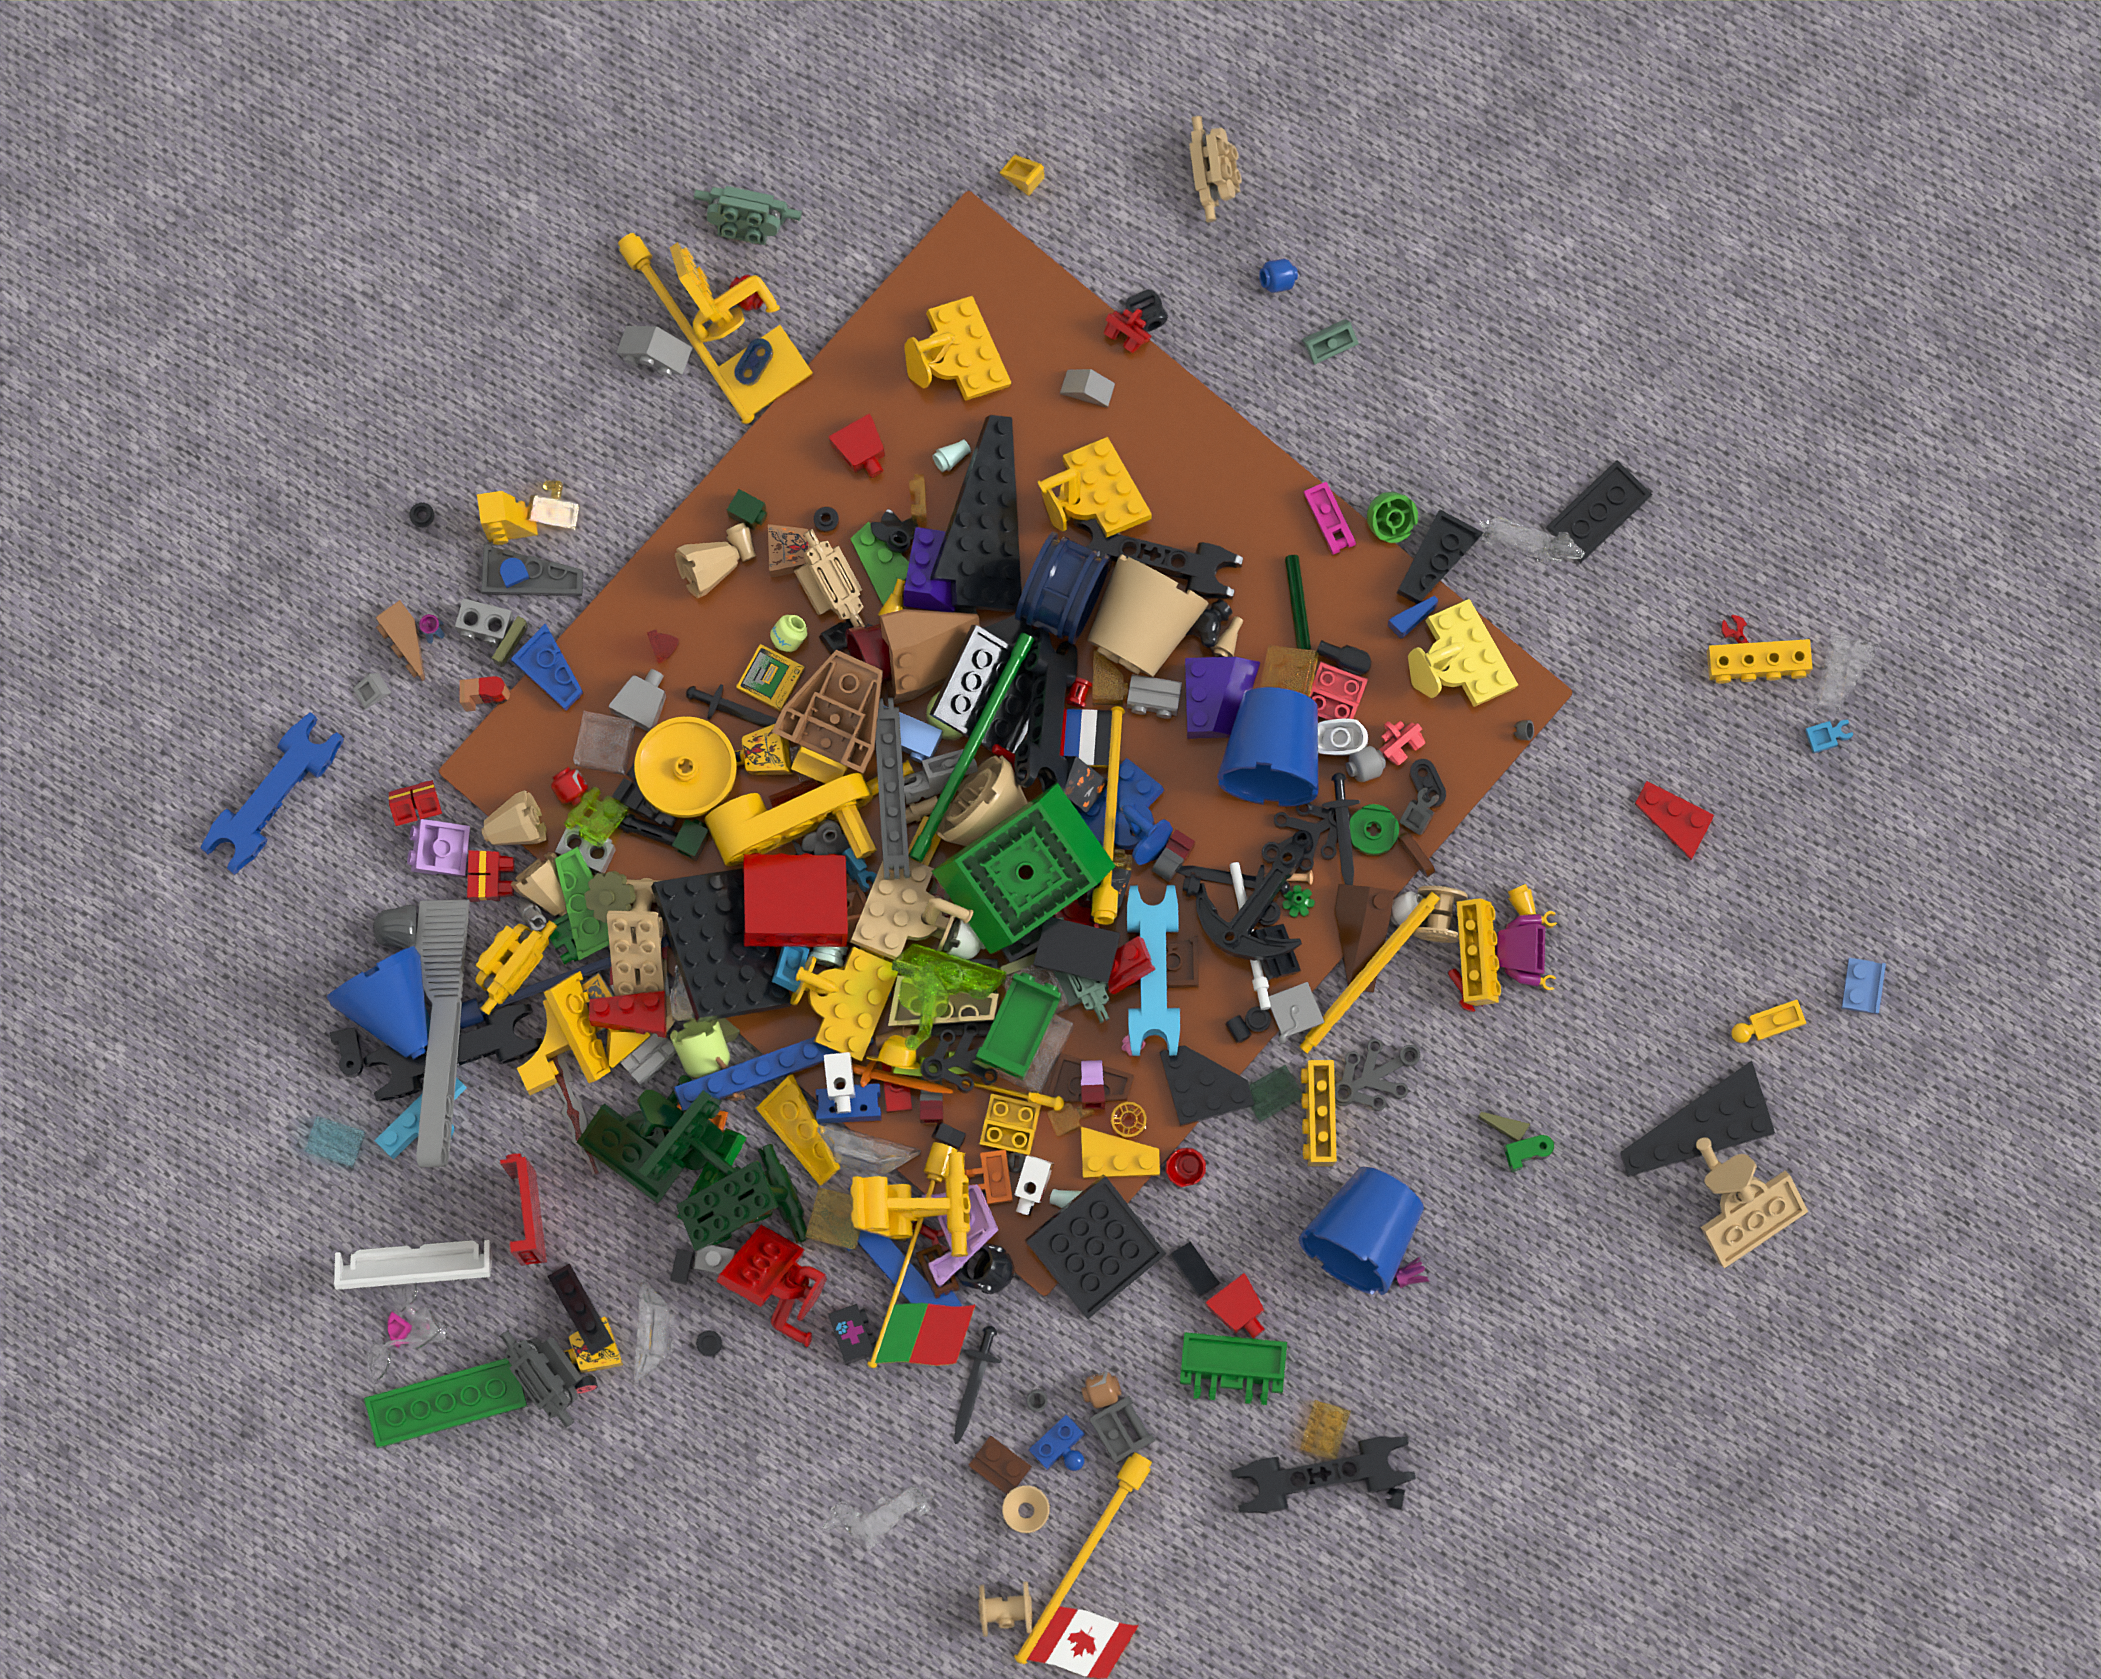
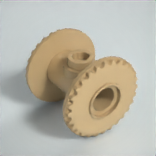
(1440, 918)
(1005, 1612)

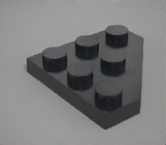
(1203, 1087)

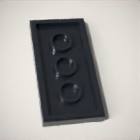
(1601, 509)

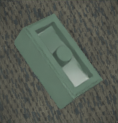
(1330, 341)

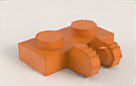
(995, 1176)

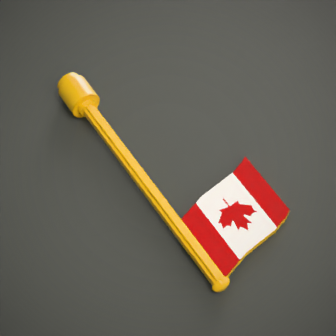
(1075, 1636)

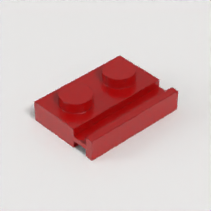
(1130, 965)

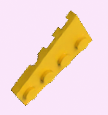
(572, 1014)
(795, 1124)

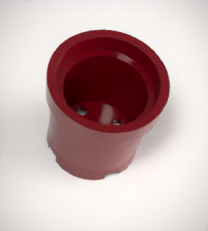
(869, 646)

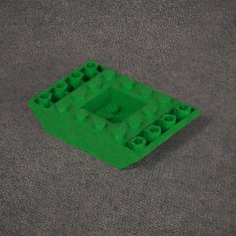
(1042, 835)

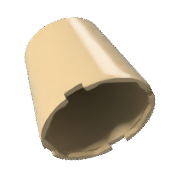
(1142, 617)

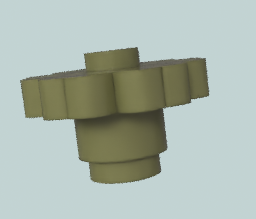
(609, 893)

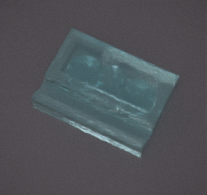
(335, 1141)

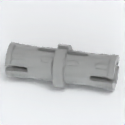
(531, 914)

